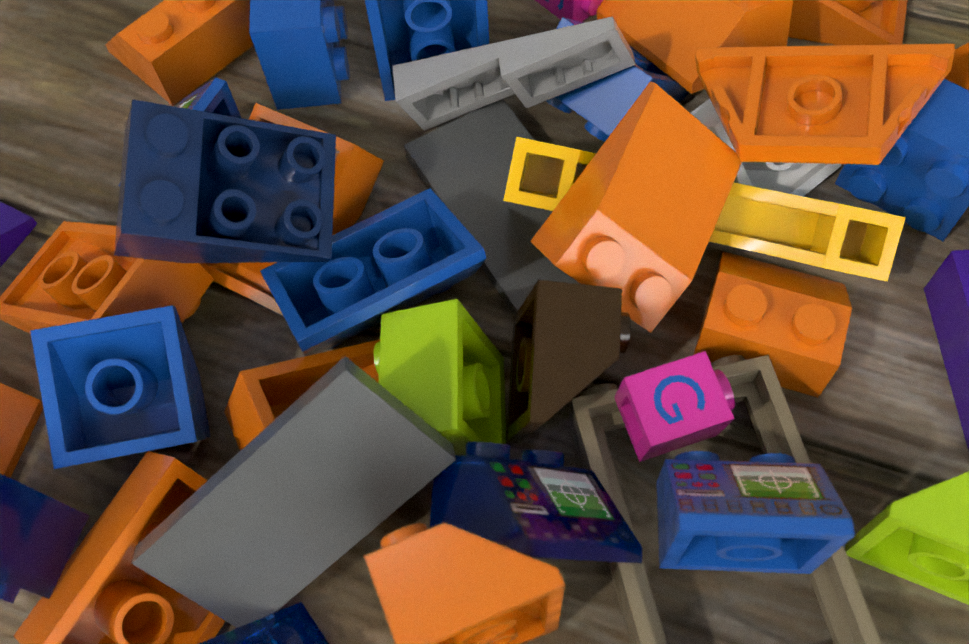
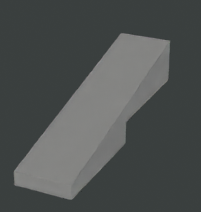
(527, 66)

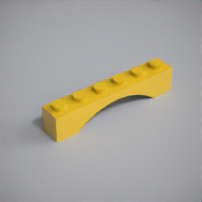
(751, 218)

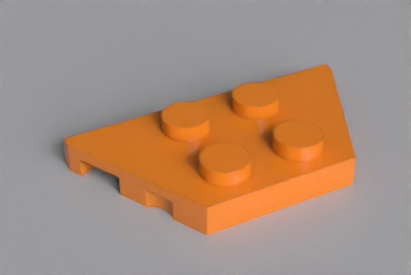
(820, 99)

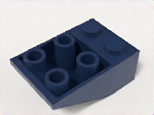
(223, 189)

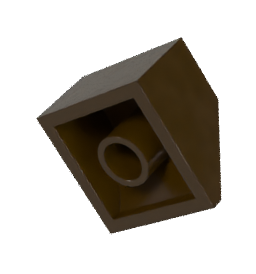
(559, 347)

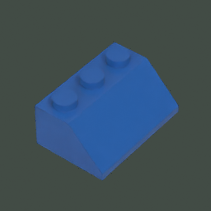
(423, 29)
(373, 271)

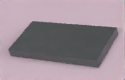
(469, 172)
(295, 498)

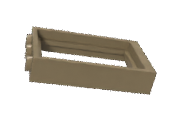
(776, 431)

